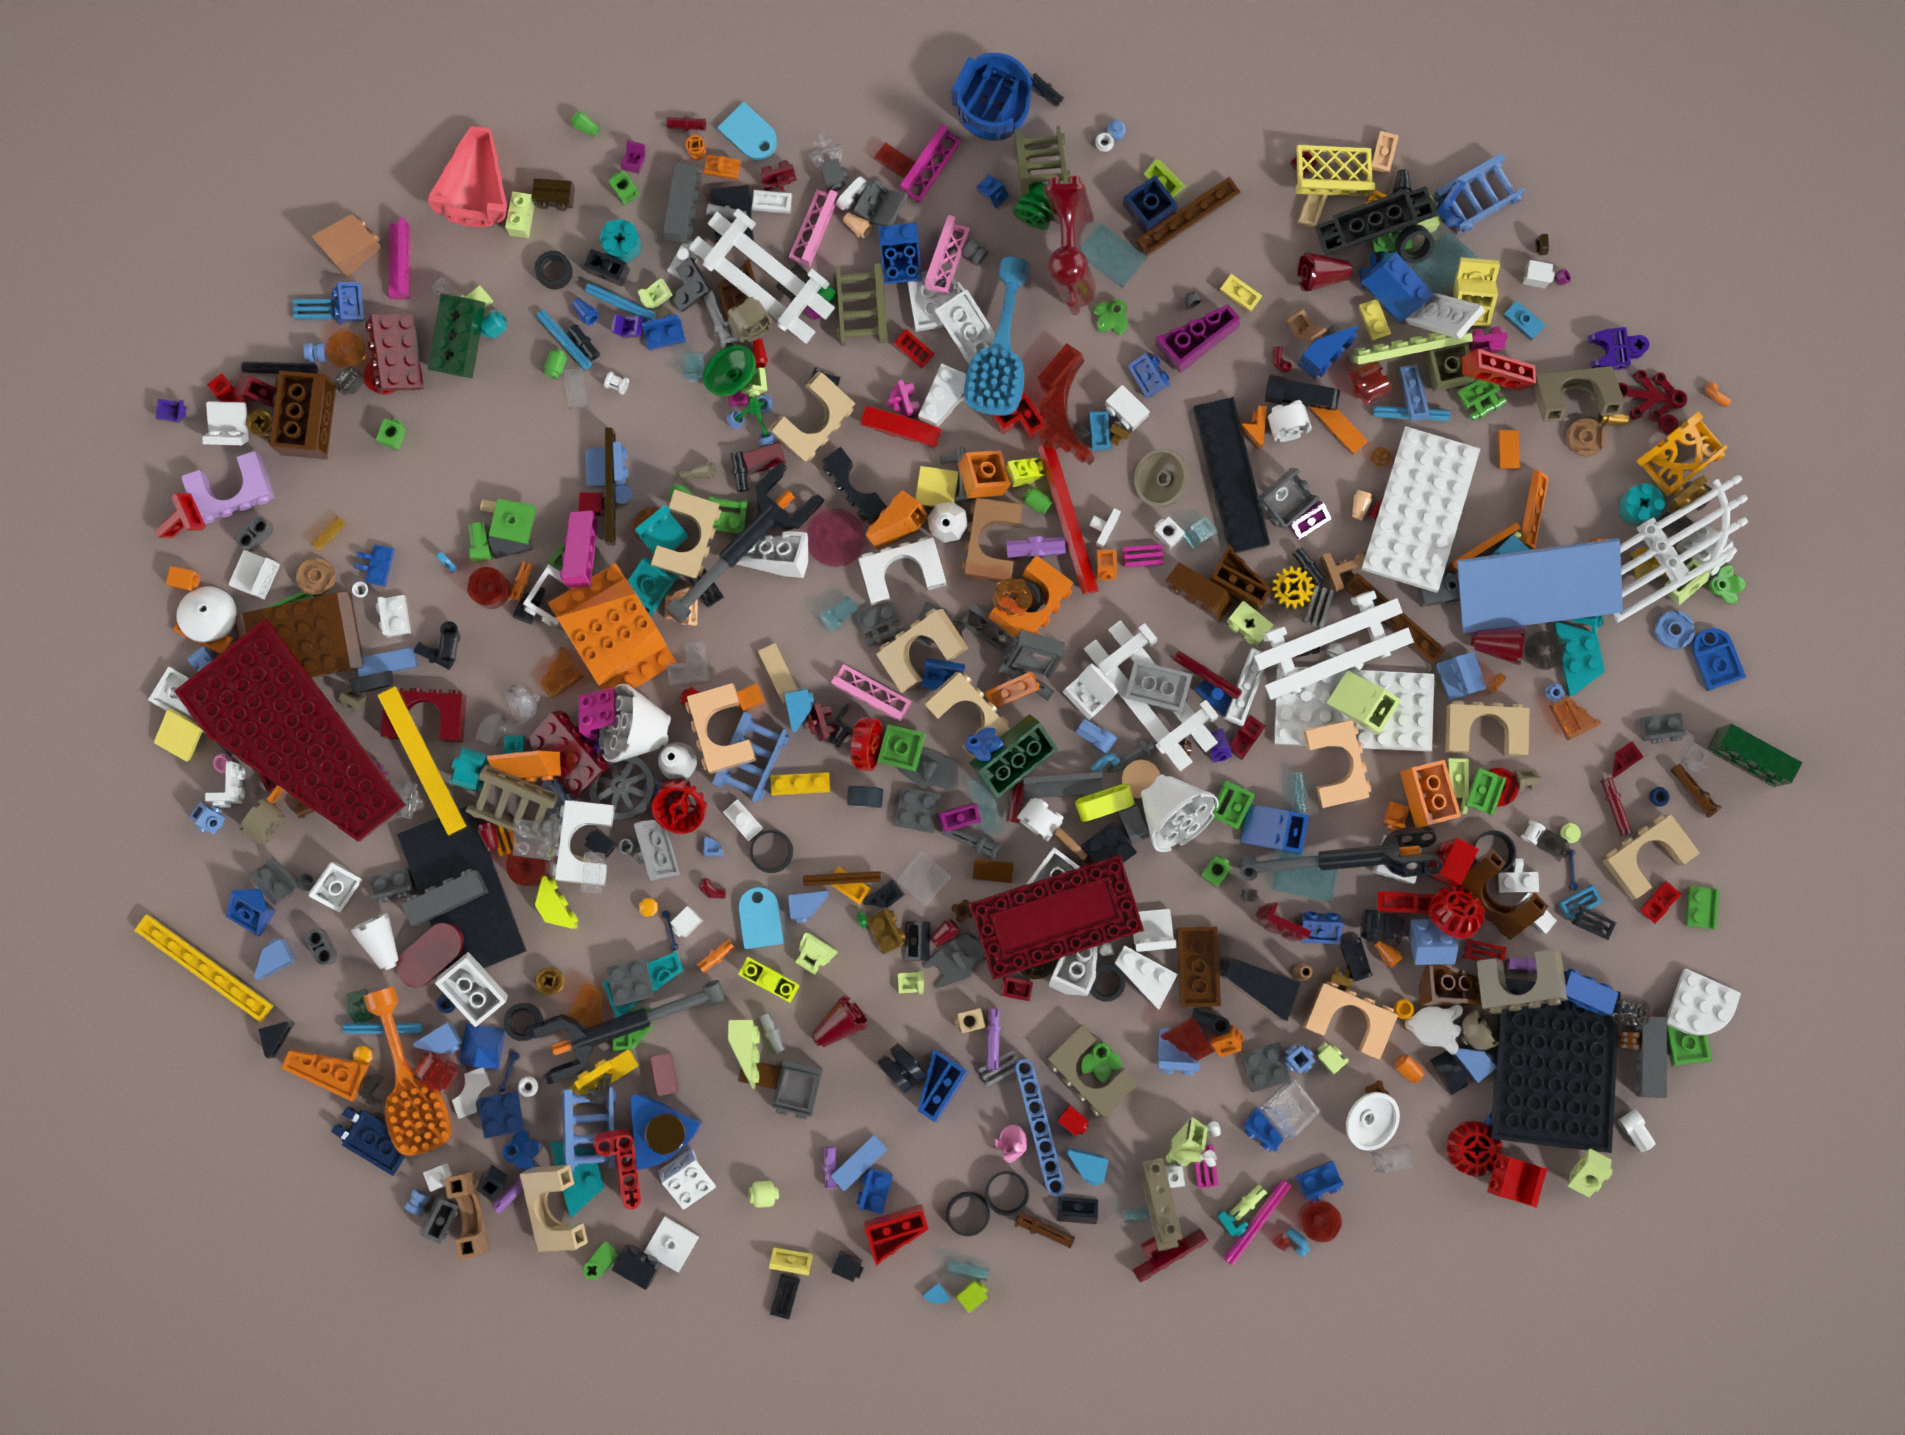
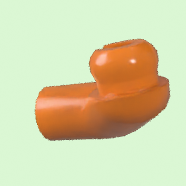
(1711, 391)

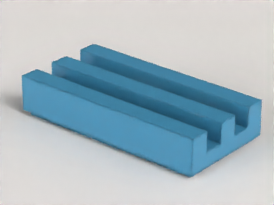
(297, 309)
(1565, 910)

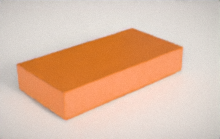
(1508, 449)

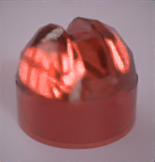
(1280, 1242)

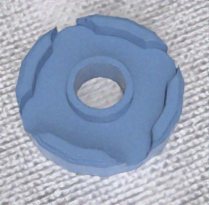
(1663, 632)

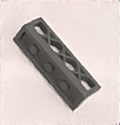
(984, 615)
(1062, 785)

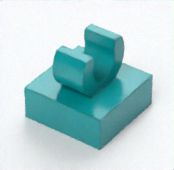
(513, 744)

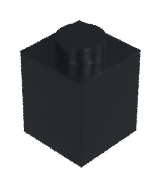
(600, 843)
(491, 1182)
(847, 1267)

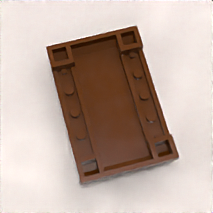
(317, 631)

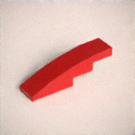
(900, 426)
(1404, 902)

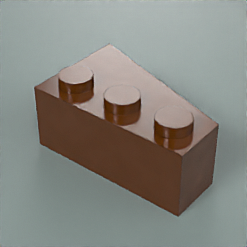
(1199, 591)

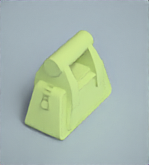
(816, 950)

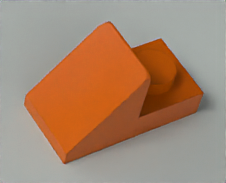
(1256, 431)

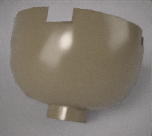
(1477, 1031)

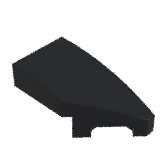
(520, 614)
(886, 895)

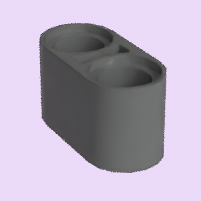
(251, 530)
(1133, 824)
(323, 945)

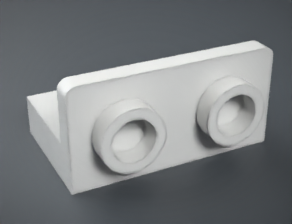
(393, 616)

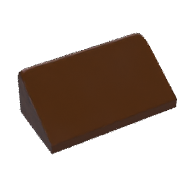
(993, 870)
(768, 1075)

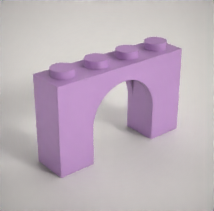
(255, 489)

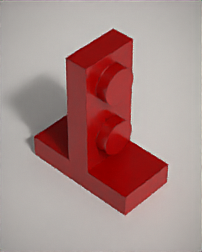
(185, 516)

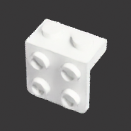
(1706, 554)
(1090, 691)
(233, 787)

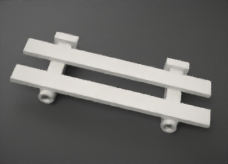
(805, 294)
(1368, 618)
(1191, 722)

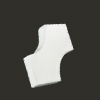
(467, 1101)

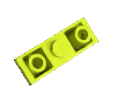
(1025, 471)
(553, 906)
(769, 979)

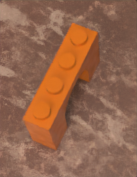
(1053, 587)

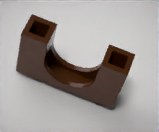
(1508, 919)

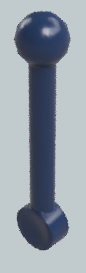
(1573, 886)
(665, 914)
(515, 1056)

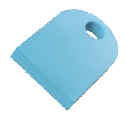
(747, 132)
(761, 920)

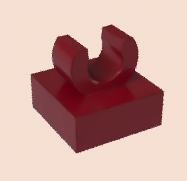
(1307, 156)

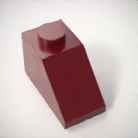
(255, 390)

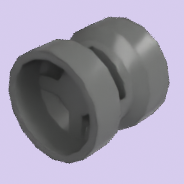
(974, 252)

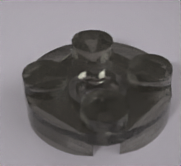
(1545, 661)

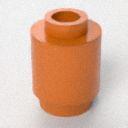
(1409, 1068)

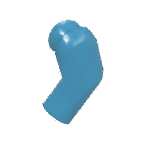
(1104, 760)
(1300, 1240)

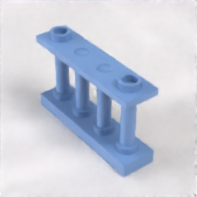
(1478, 175)
(747, 724)
(571, 1119)

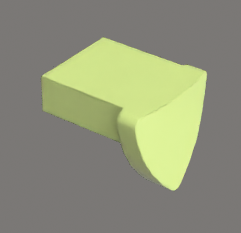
(911, 982)

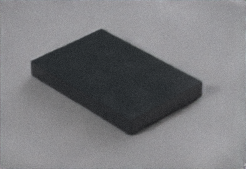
(737, 198)

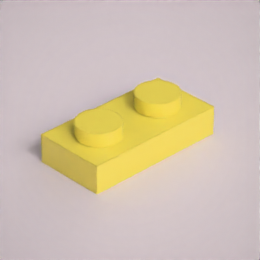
(1240, 293)
(1374, 320)
(791, 1261)

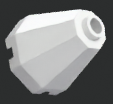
(957, 519)

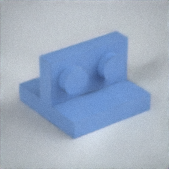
(1461, 676)

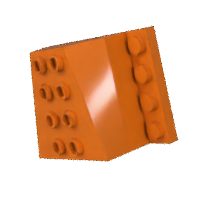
(612, 631)

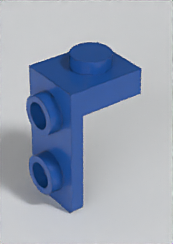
(1449, 217)

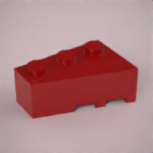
(894, 1230)

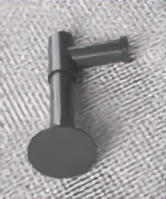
(962, 497)

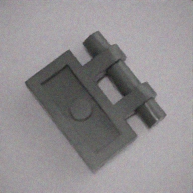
(879, 618)

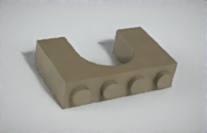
(1598, 382)
(1548, 988)
(1102, 1098)

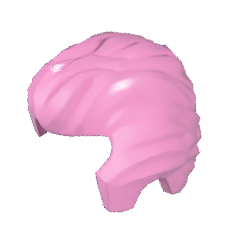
(1012, 1143)

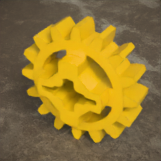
(1286, 583)

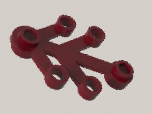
(1653, 395)

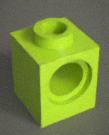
(972, 1295)

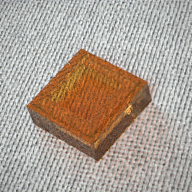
(1495, 683)

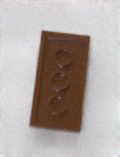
(1199, 966)

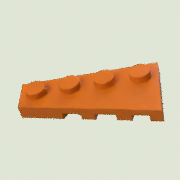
(331, 1073)

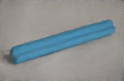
(619, 301)
(563, 339)
(1401, 412)
(377, 1028)

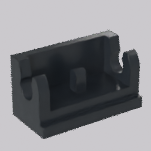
(1356, 959)

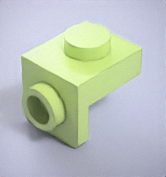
(655, 294)
(757, 384)

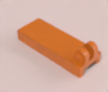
(1013, 690)

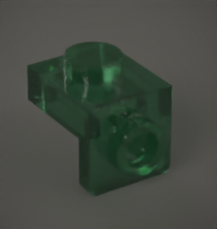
(357, 1007)

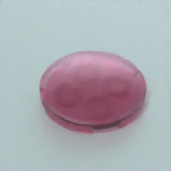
(835, 538)

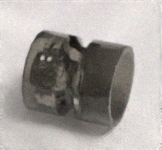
(1631, 1012)

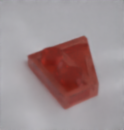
(1190, 1039)

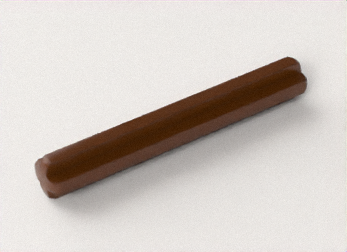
(841, 878)

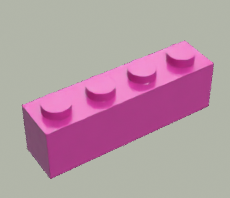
(579, 549)

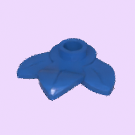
(985, 743)
(525, 1150)

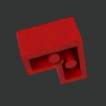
(1025, 416)

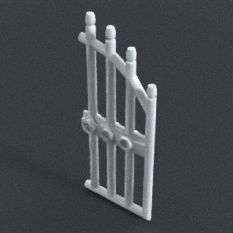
(1666, 555)

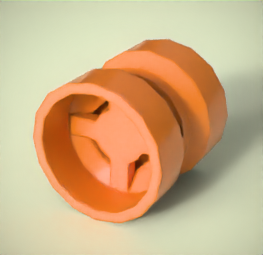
(698, 151)

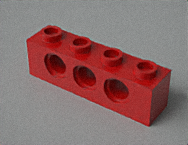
(1498, 369)

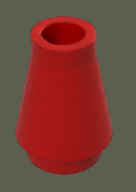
(759, 353)

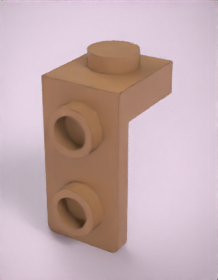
(1303, 328)

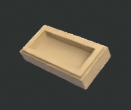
(1312, 210)

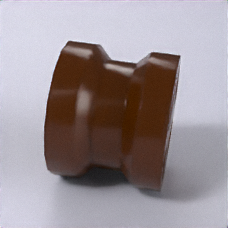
(1628, 1040)

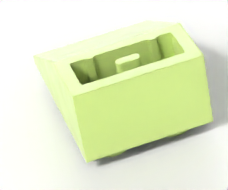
(1363, 702)
(743, 1039)

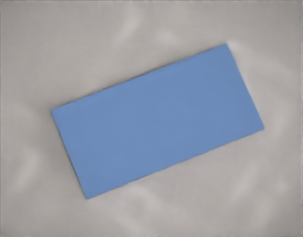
(1540, 585)

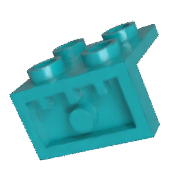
(661, 530)

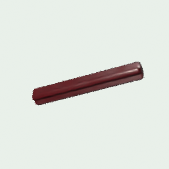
(1207, 675)

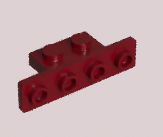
(1162, 1259)

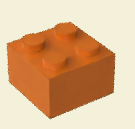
(984, 474)

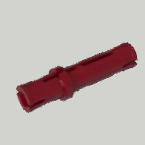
(1613, 798)

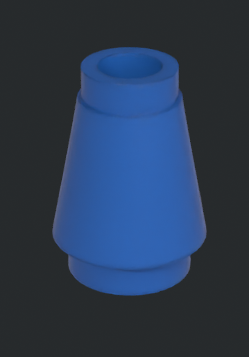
(585, 312)

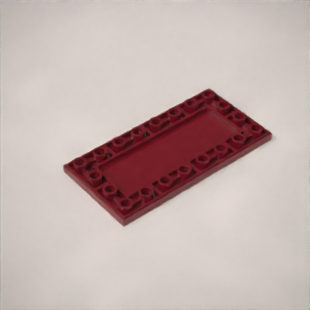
(1056, 917)

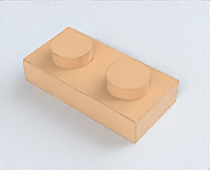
(1384, 152)

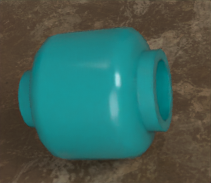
(493, 324)

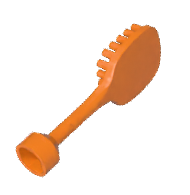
(413, 1111)

